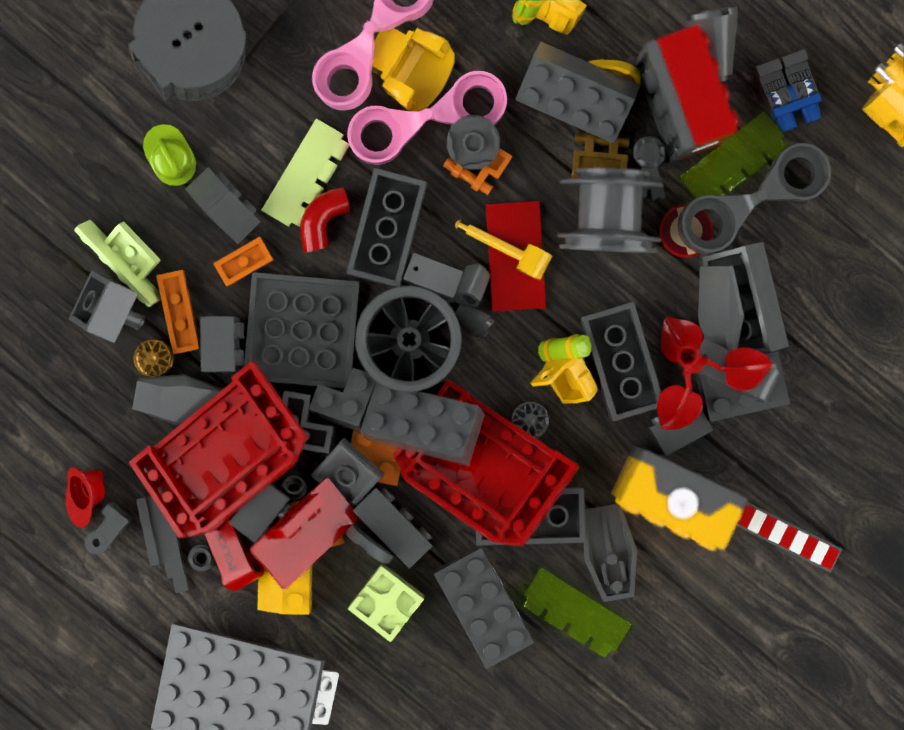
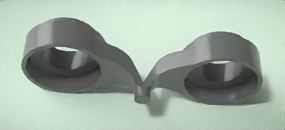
(733, 210)

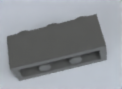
(394, 526)

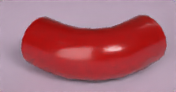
(317, 216)

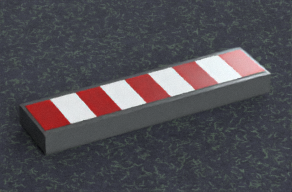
(788, 537)

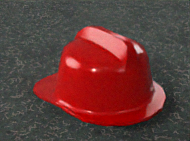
(83, 493)

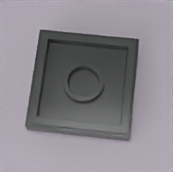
(348, 471)

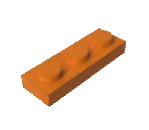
(178, 312)

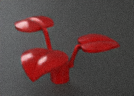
(680, 344)

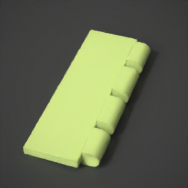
(305, 168)

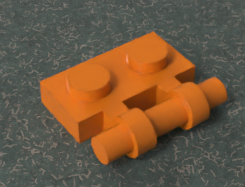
(478, 182)

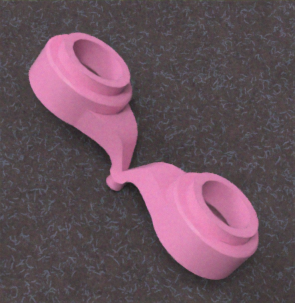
(359, 53)
(407, 123)

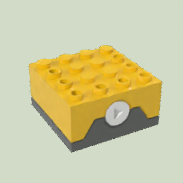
(678, 499)

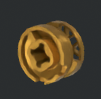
(154, 358)

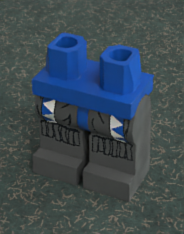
(788, 89)

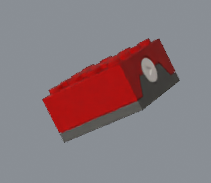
(686, 93)

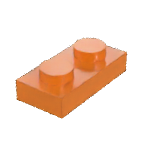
(243, 261)

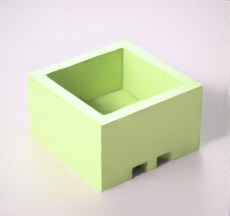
(386, 602)

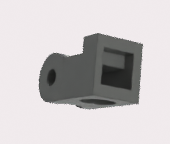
(110, 529)

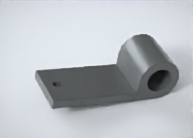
(460, 286)
(718, 354)

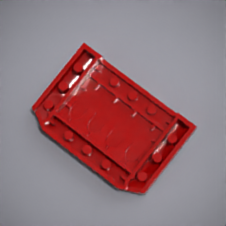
(221, 455)
(505, 486)

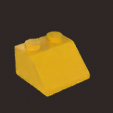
(293, 600)

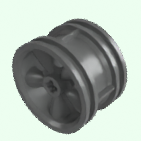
(394, 307)

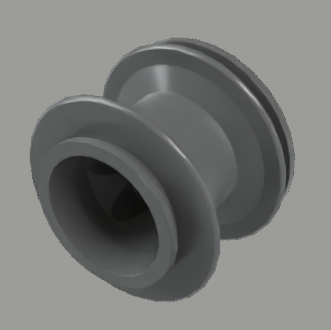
(610, 211)

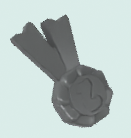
(649, 154)

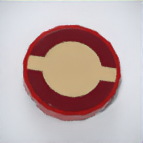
(669, 231)

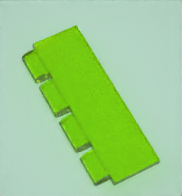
(737, 153)
(571, 606)

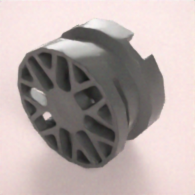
(531, 418)

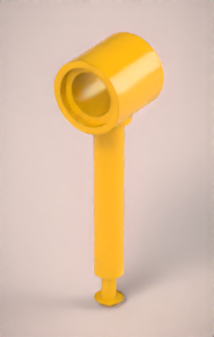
(532, 260)

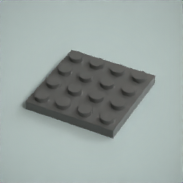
(302, 329)

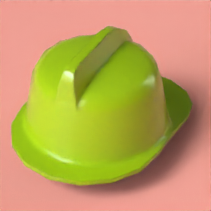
(169, 155)

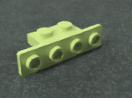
(125, 256)

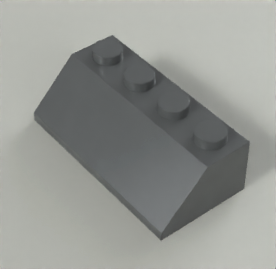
(762, 320)

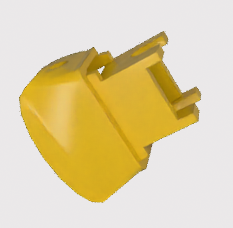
(413, 69)

